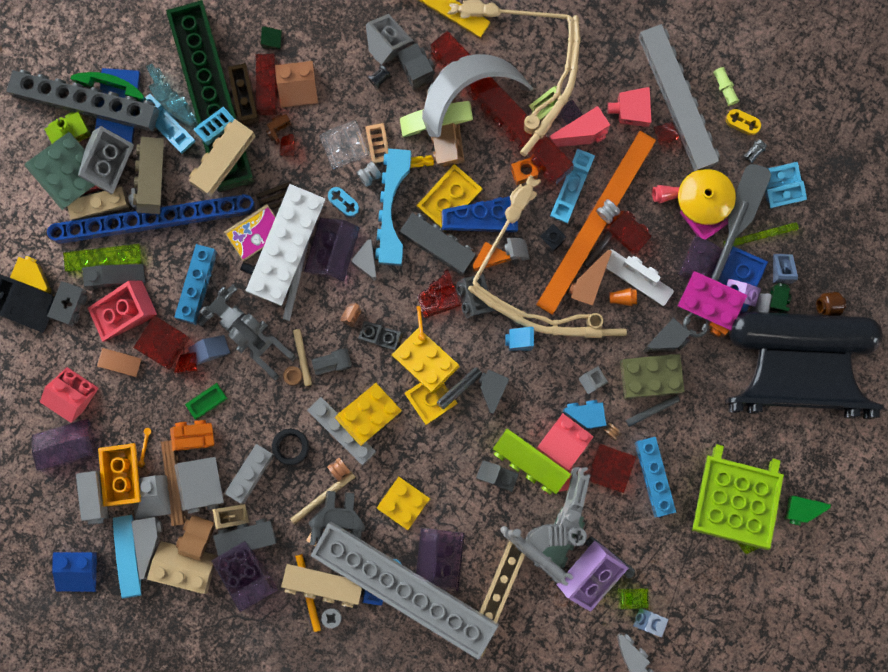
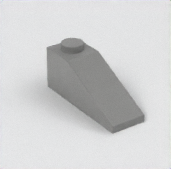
(146, 540)

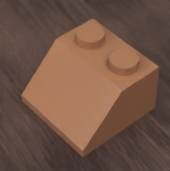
(296, 84)

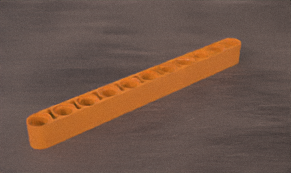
(595, 224)

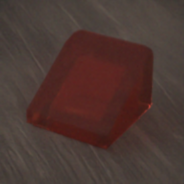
(666, 133)
(287, 145)
(186, 363)

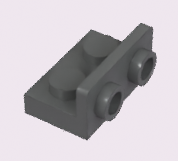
(472, 304)

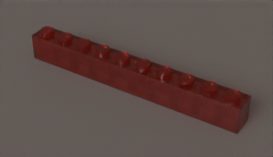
(505, 113)

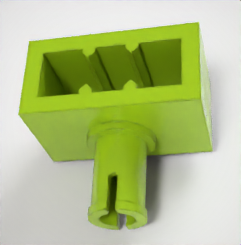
(71, 123)

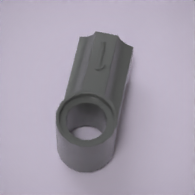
(337, 360)

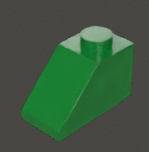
(803, 510)

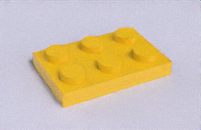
(450, 191)
(425, 361)
(368, 414)

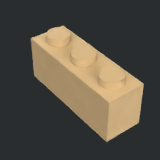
(99, 204)

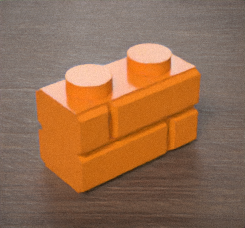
(192, 436)

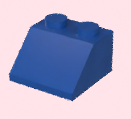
(75, 571)

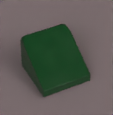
(271, 38)

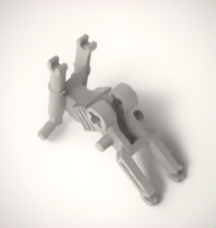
(556, 534)

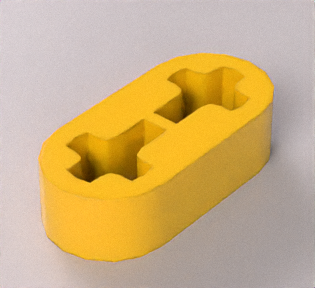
(745, 118)

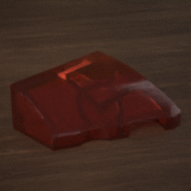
(439, 296)

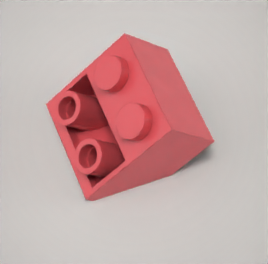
(68, 394)

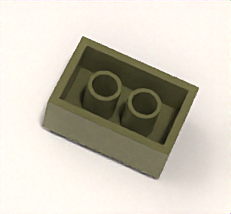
(652, 376)

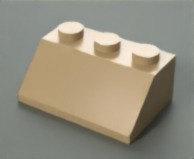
(181, 571)

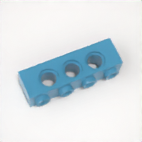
(196, 284)
(655, 477)

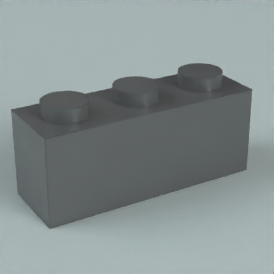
(256, 536)

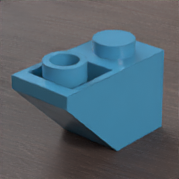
(588, 415)

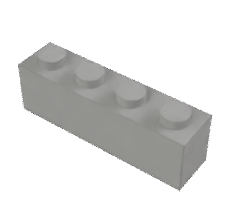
(326, 417)

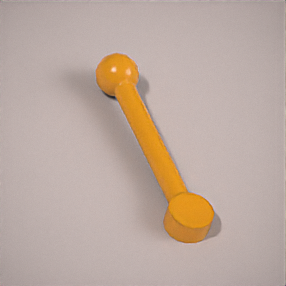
(421, 336)
(147, 431)

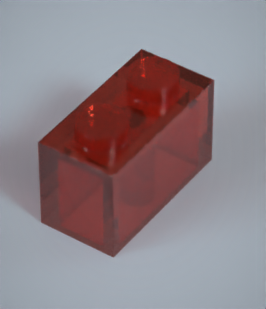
(628, 231)

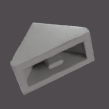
(365, 260)

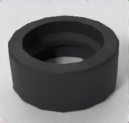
(290, 432)

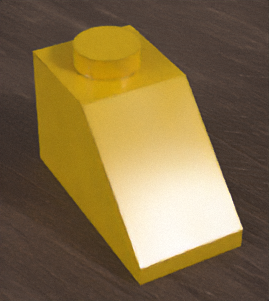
(30, 273)

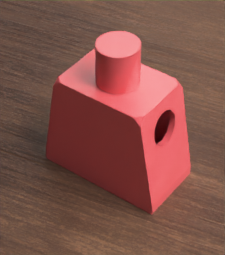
(633, 107)

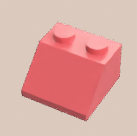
(565, 442)

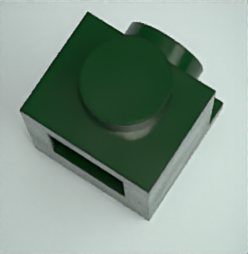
(780, 298)

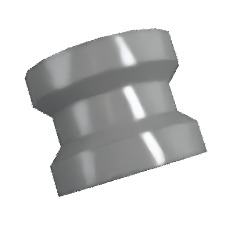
(608, 211)
(334, 618)

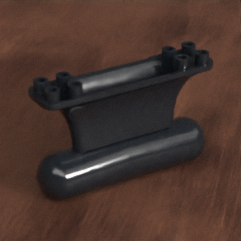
(805, 361)

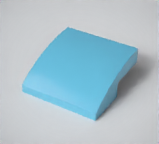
(785, 185)

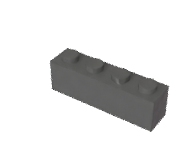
(437, 244)

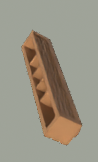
(170, 458)

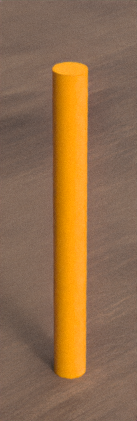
(310, 602)

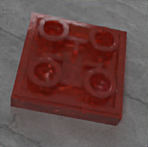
(611, 468)

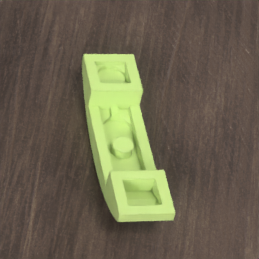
(456, 113)

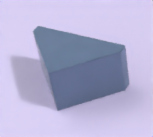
(784, 269)
(210, 349)

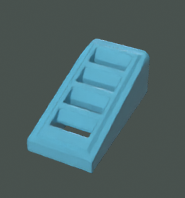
(219, 130)

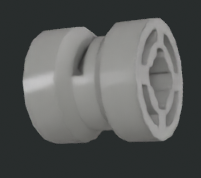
(364, 174)

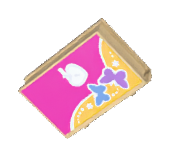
(251, 233)

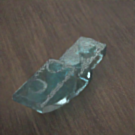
(170, 102)

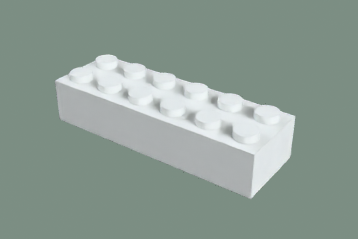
(285, 245)

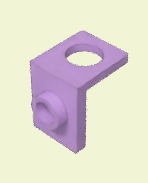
(751, 291)

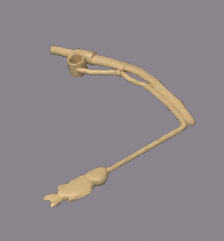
(532, 123)
(519, 200)

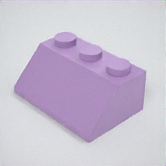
(593, 576)

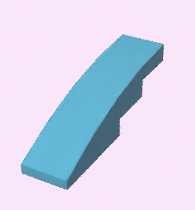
(126, 557)

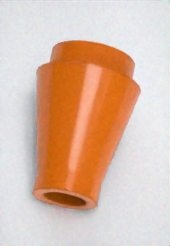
(624, 297)

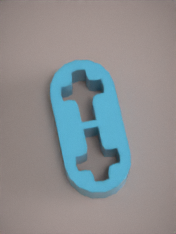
(346, 199)

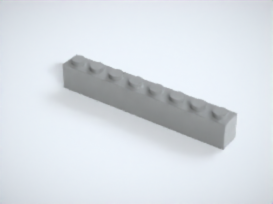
(678, 98)

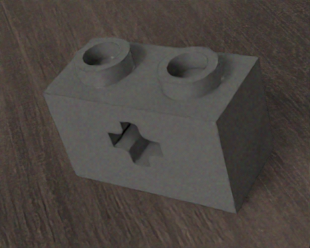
(66, 294)

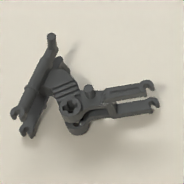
(243, 329)

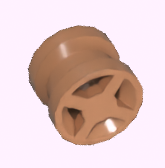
(338, 469)

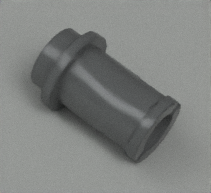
(758, 147)

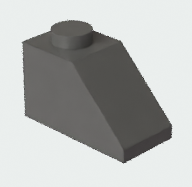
(492, 389)

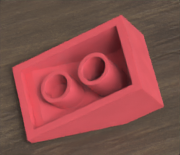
(583, 131)
(122, 310)

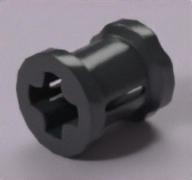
(379, 77)

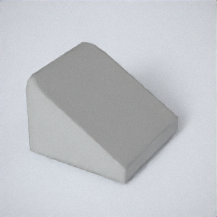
(763, 303)
(593, 380)

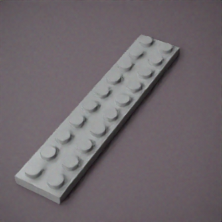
(404, 590)

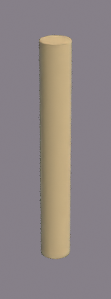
(302, 357)

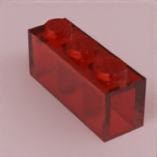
(266, 84)

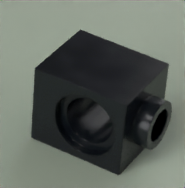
(552, 238)

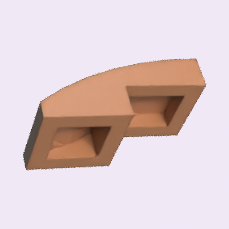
(119, 362)

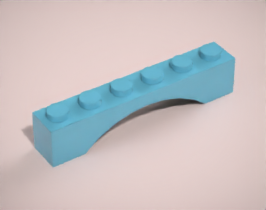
(398, 167)

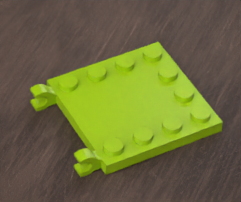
(738, 501)

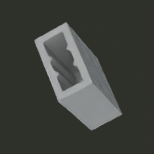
(199, 484)
(91, 497)

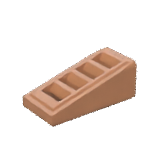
(351, 314)

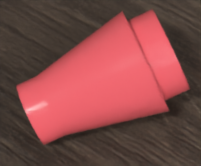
(664, 193)

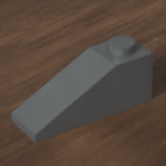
(112, 275)

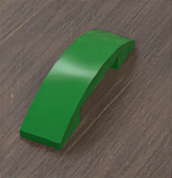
(88, 79)

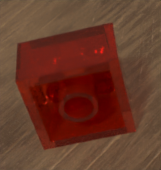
(161, 342)

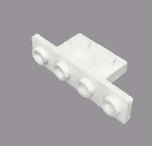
(640, 277)

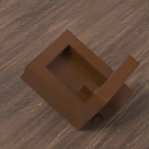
(279, 123)

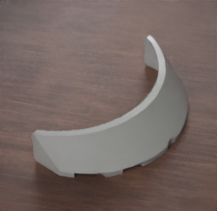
(458, 76)

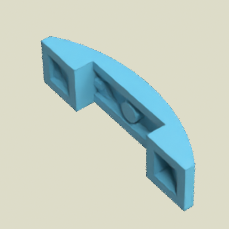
(171, 129)
(572, 186)

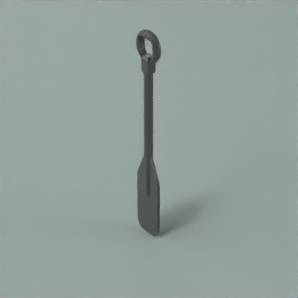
(748, 198)

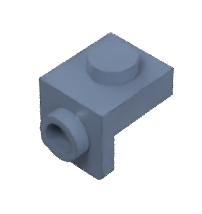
(650, 622)

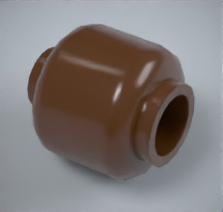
(831, 304)

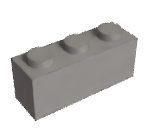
(249, 474)

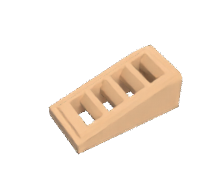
(377, 127)

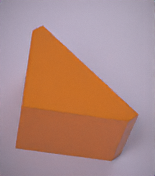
(497, 257)

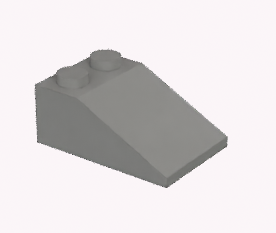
(104, 159)

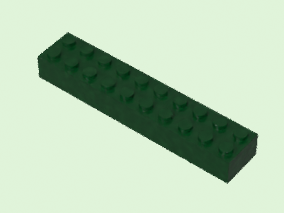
(205, 78)

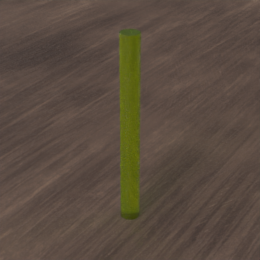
(765, 234)

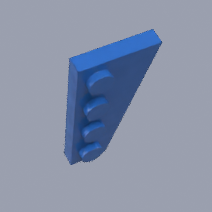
(480, 216)

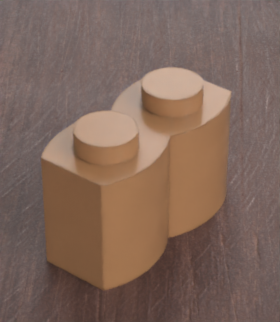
(196, 537)

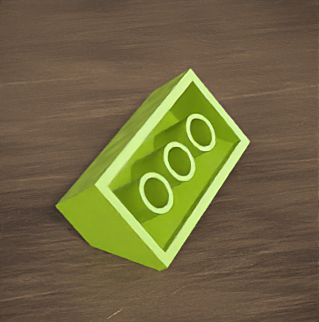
(531, 462)

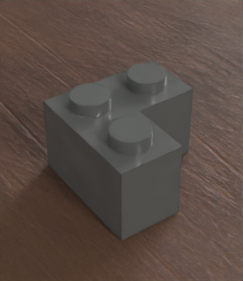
(416, 66)

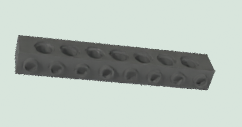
(21, 80)

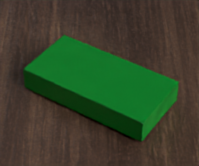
(206, 401)

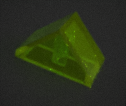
(632, 598)

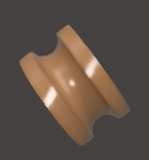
(612, 431)

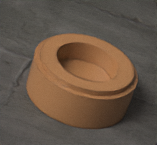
(292, 375)

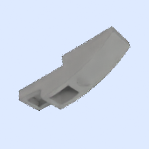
(634, 659)

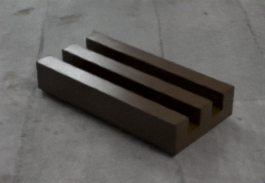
(269, 199)

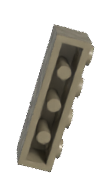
(150, 175)

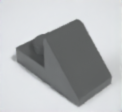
(497, 475)

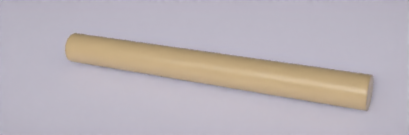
(320, 499)

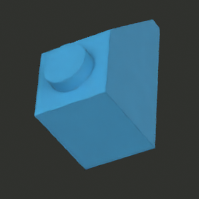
(520, 339)

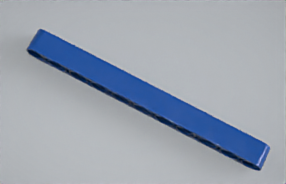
(142, 219)

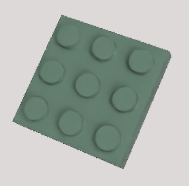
(58, 170)

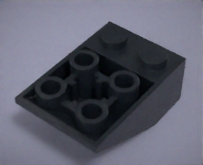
(24, 304)

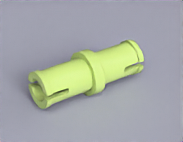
(726, 86)

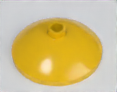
(704, 208)

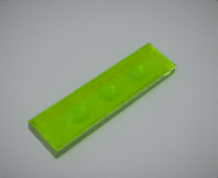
(102, 256)

